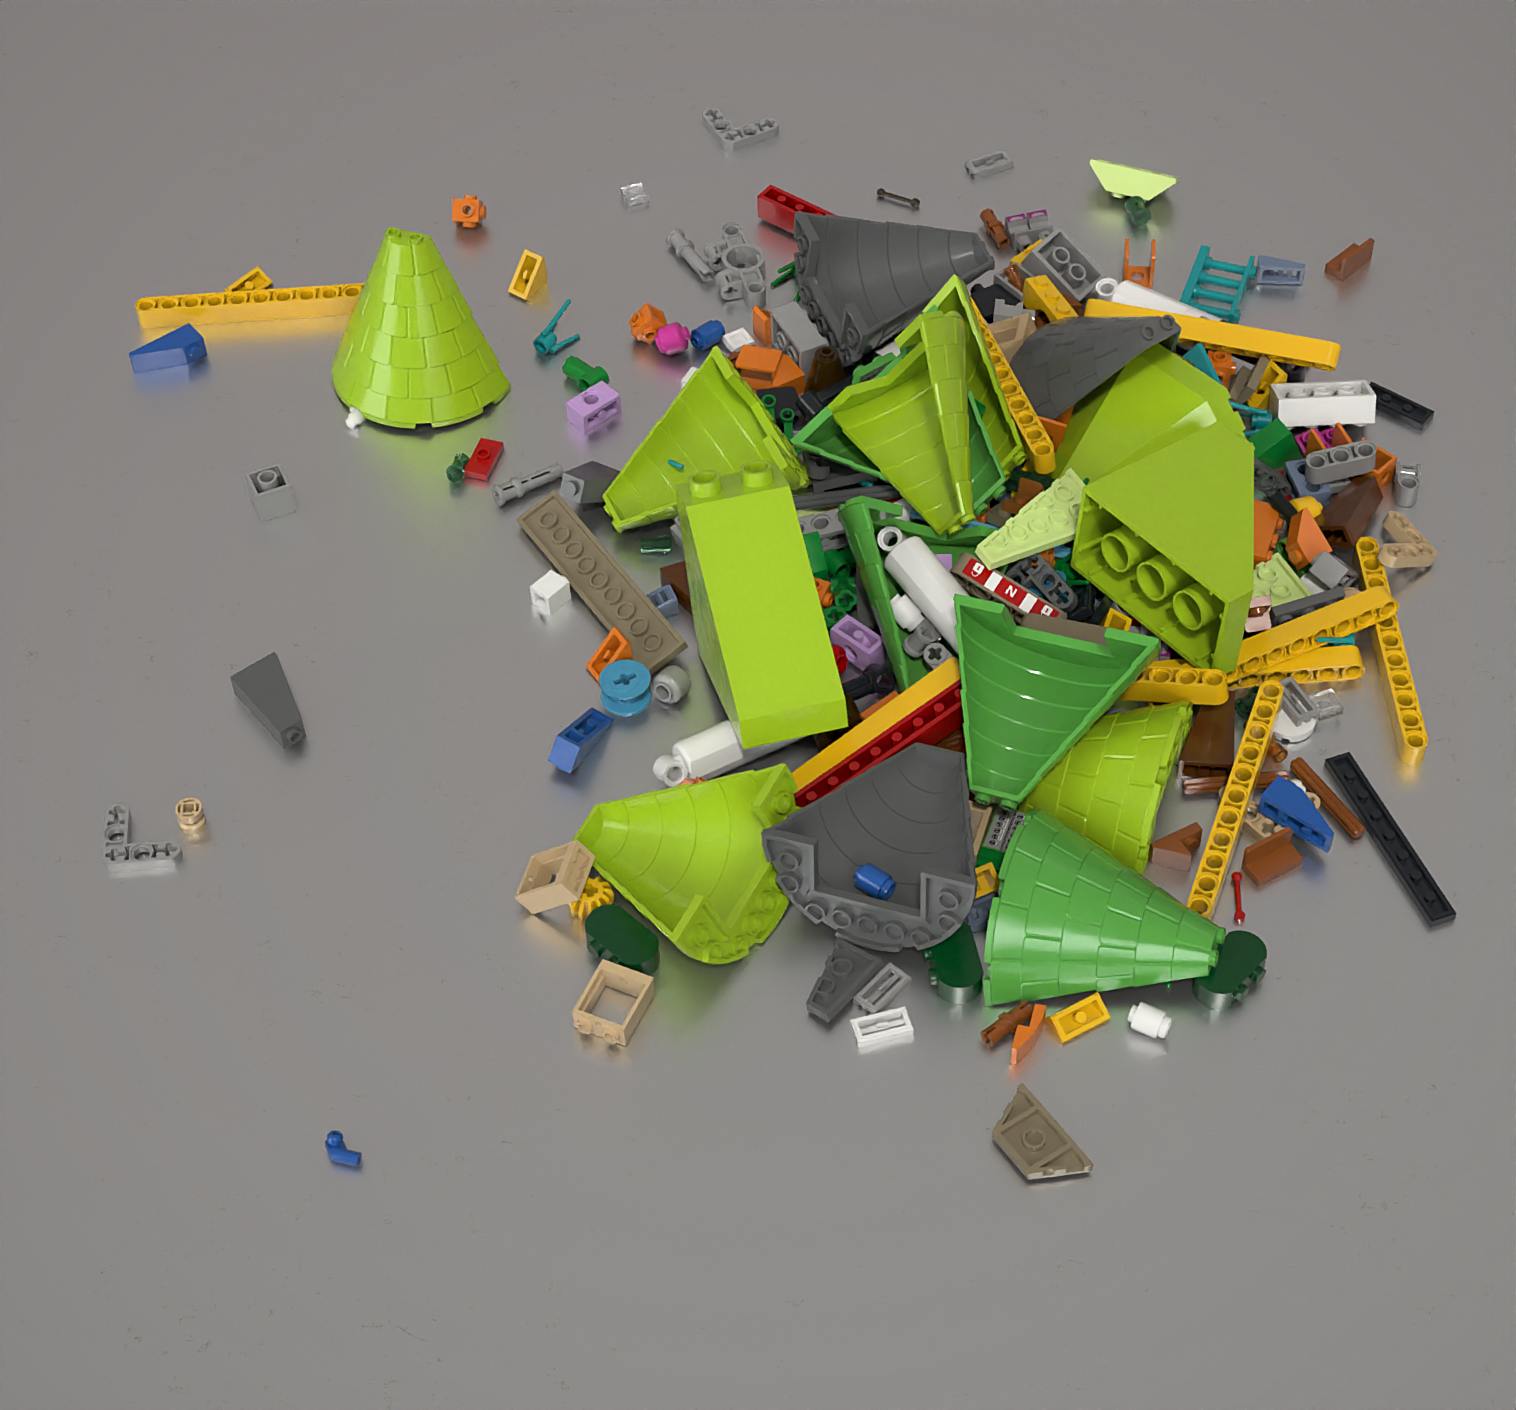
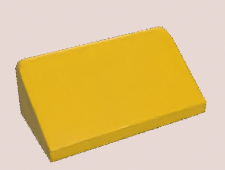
(253, 280)
(1078, 1017)

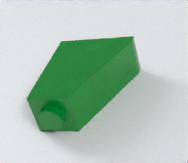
(1275, 445)

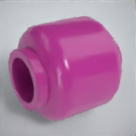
(672, 338)

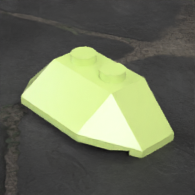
(1130, 180)

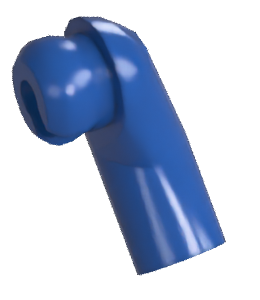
(338, 1152)

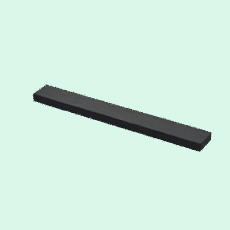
(1390, 840)

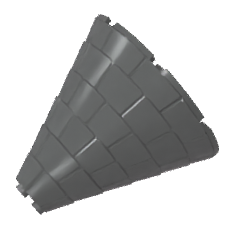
(876, 276)
(1080, 353)
(906, 820)

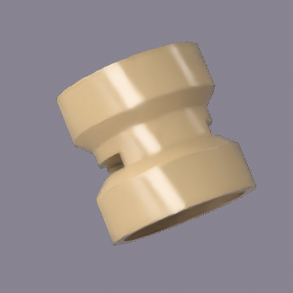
(190, 816)

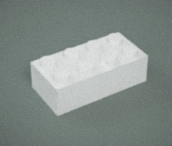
(1323, 403)

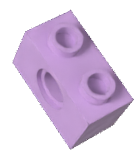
(593, 407)
(859, 642)

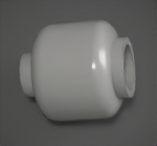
(671, 684)

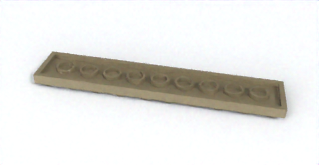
(601, 581)

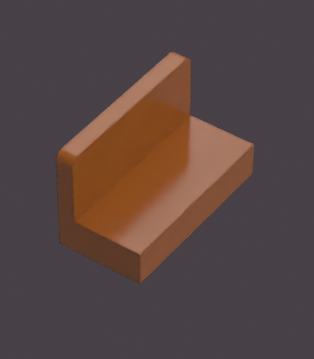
(1350, 260)
(1271, 857)

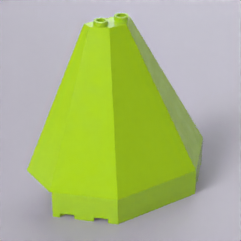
(1140, 412)

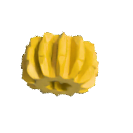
(594, 894)

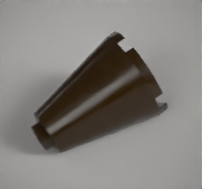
(825, 370)

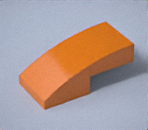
(1026, 1036)

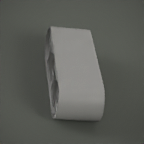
(1340, 462)

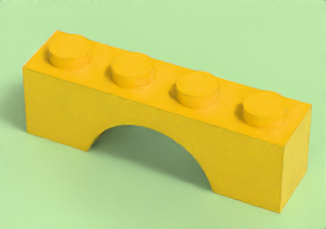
(1044, 297)

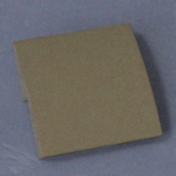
(1246, 381)

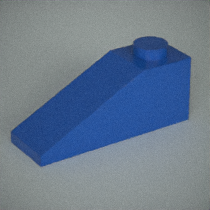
(170, 350)
(579, 739)
(1291, 807)

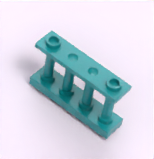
(1199, 276)

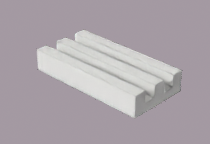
(883, 1030)

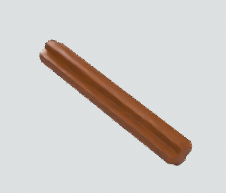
(1215, 783)
(1327, 797)

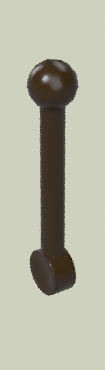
(914, 202)

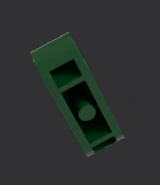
(621, 939)
(955, 967)
(1238, 967)

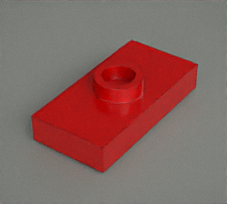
(483, 459)

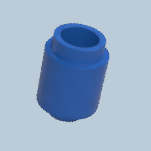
(707, 335)
(874, 881)

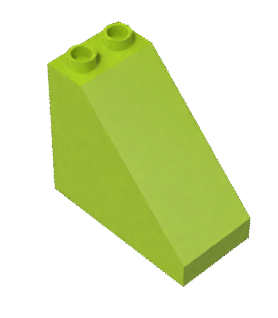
(1177, 543)
(758, 606)

